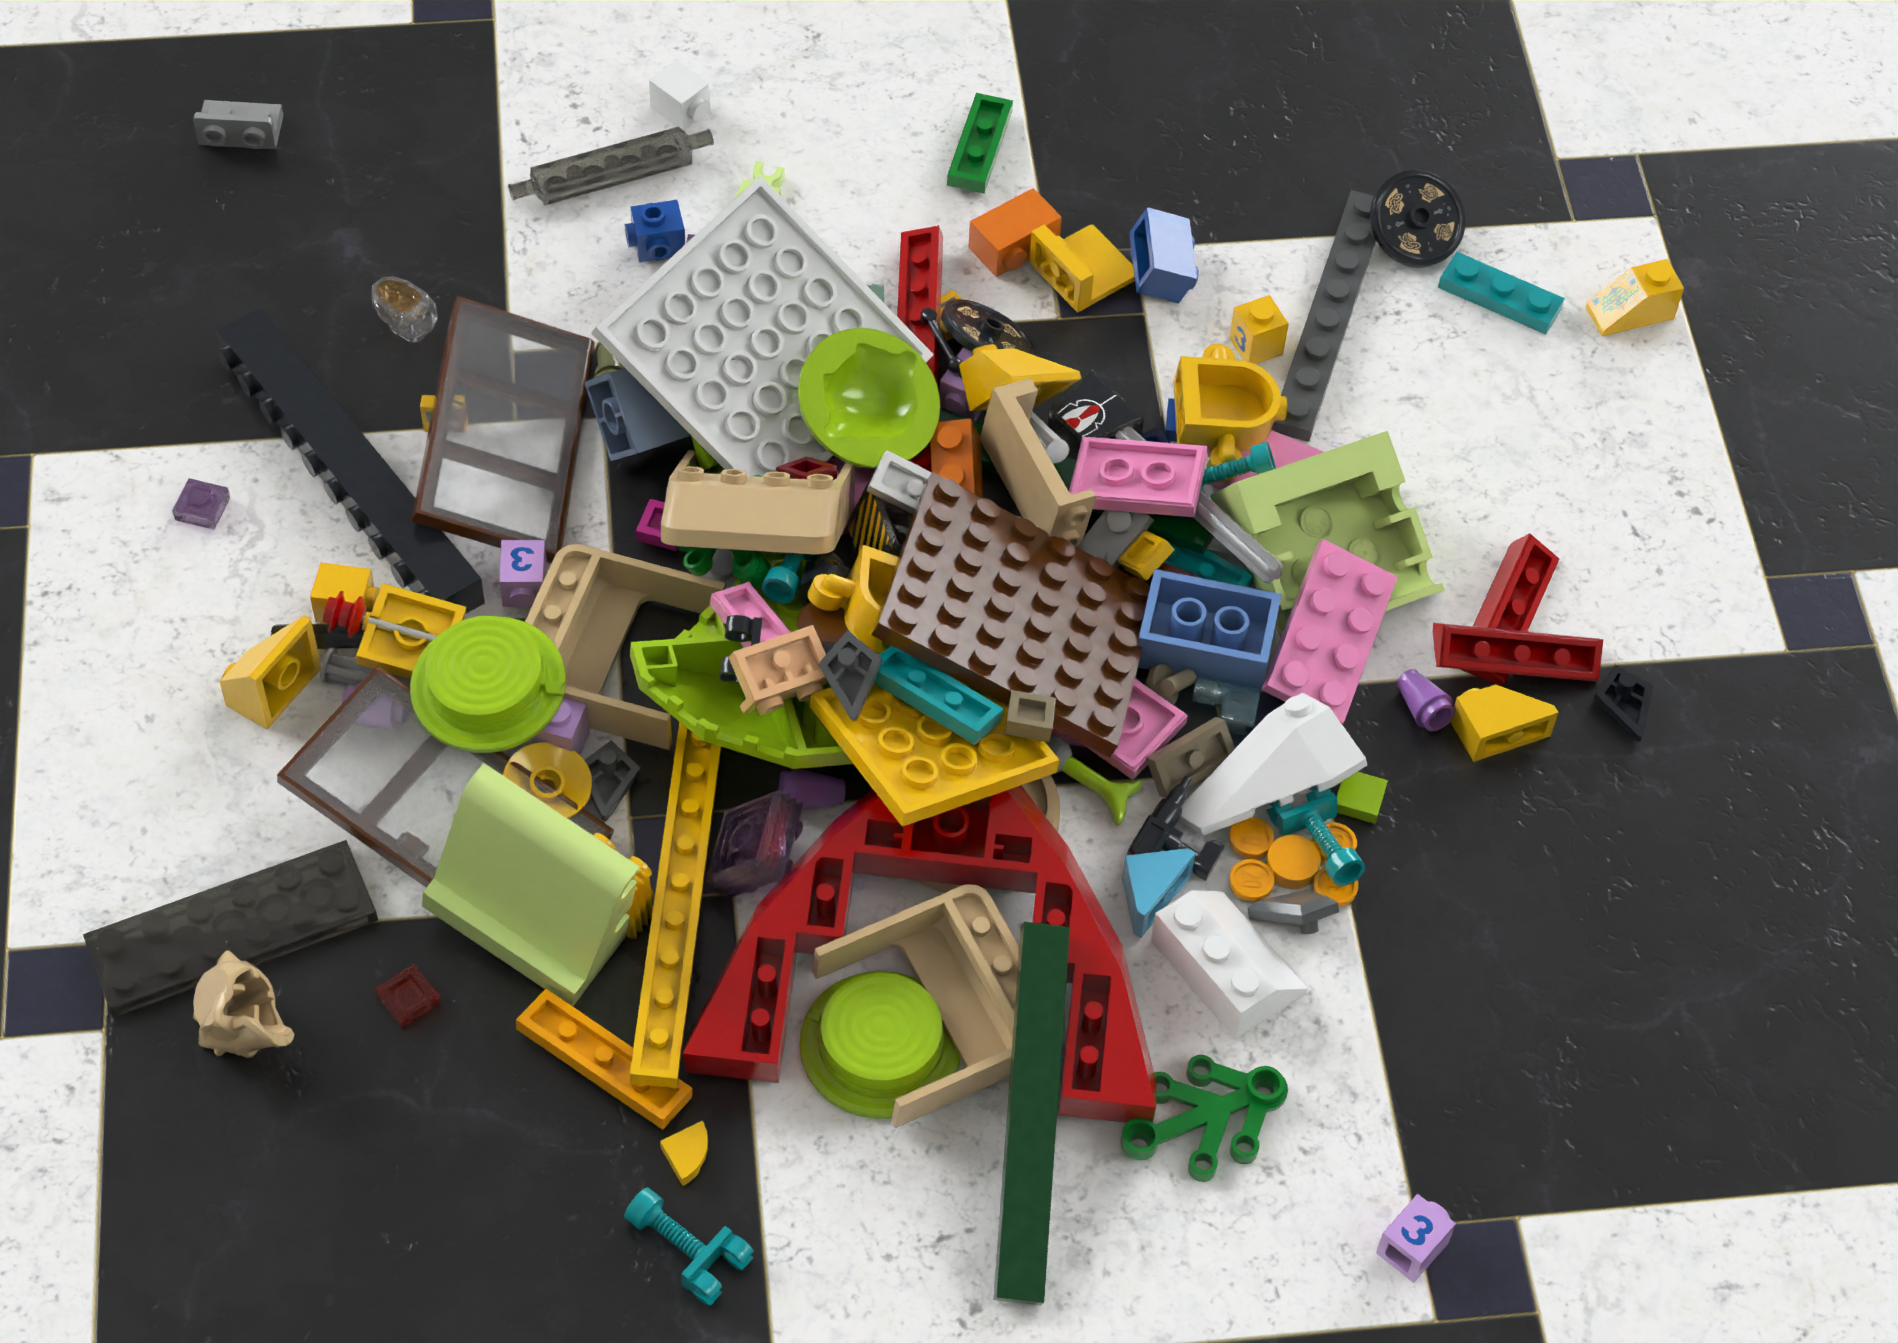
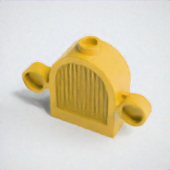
(1224, 403)
(858, 594)

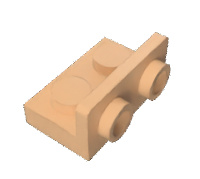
(779, 670)

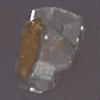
(404, 308)

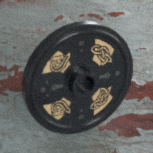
(1417, 218)
(980, 325)

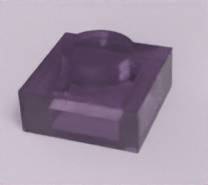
(201, 503)

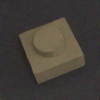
(1030, 715)

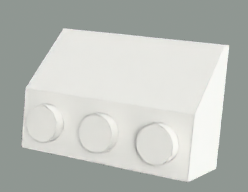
(1225, 960)

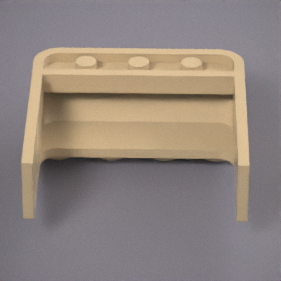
(756, 511)
(587, 615)
(970, 970)

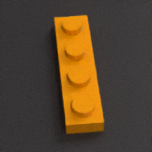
(598, 1057)

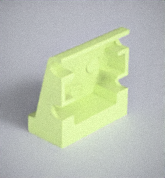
(1337, 497)
(531, 886)

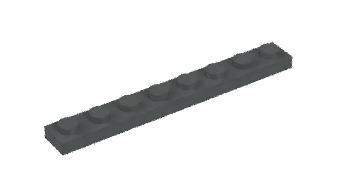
(1328, 319)

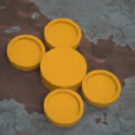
(1290, 862)

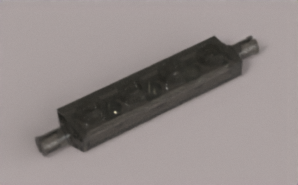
(611, 165)

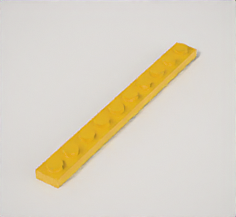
(675, 913)

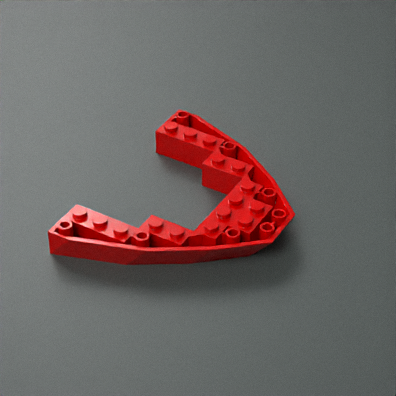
(986, 843)

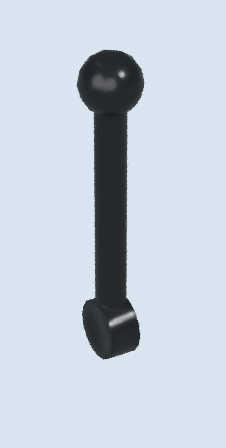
(928, 317)

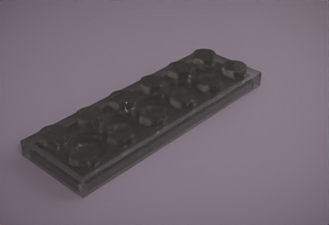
(250, 916)

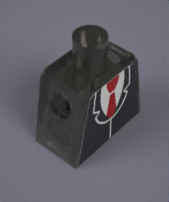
(1091, 411)

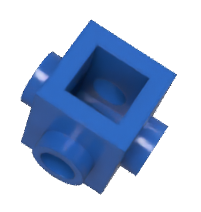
(655, 230)

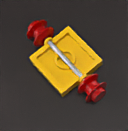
(396, 628)

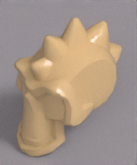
(238, 1009)

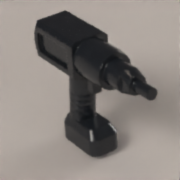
(1159, 833)

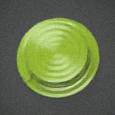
(868, 396)
(488, 684)
(874, 1042)

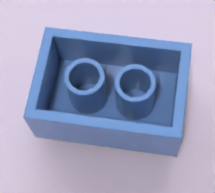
(1208, 627)

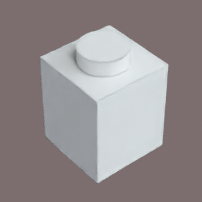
(679, 95)

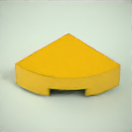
(686, 1151)

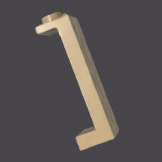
(1027, 467)

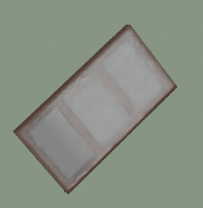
(504, 428)
(395, 782)

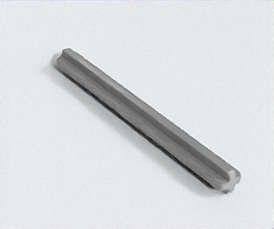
(1227, 530)

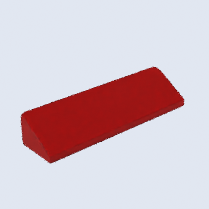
(1516, 591)
(1517, 652)

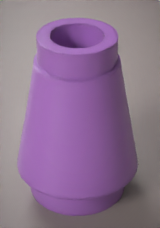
(1426, 701)
(812, 788)

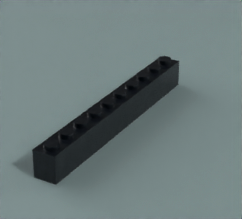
(345, 462)

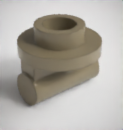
(1167, 684)

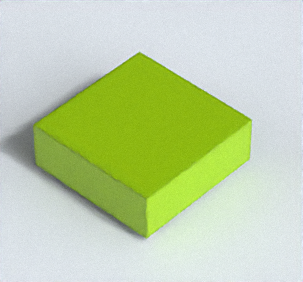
(1361, 796)

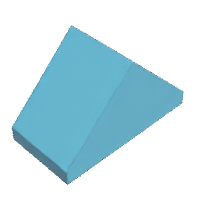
(1153, 882)

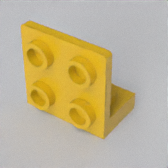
(1080, 266)

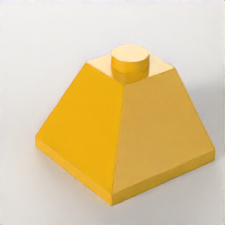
(999, 367)
(272, 673)

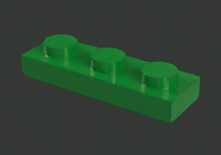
(980, 143)

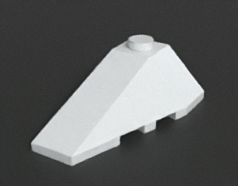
(1284, 754)

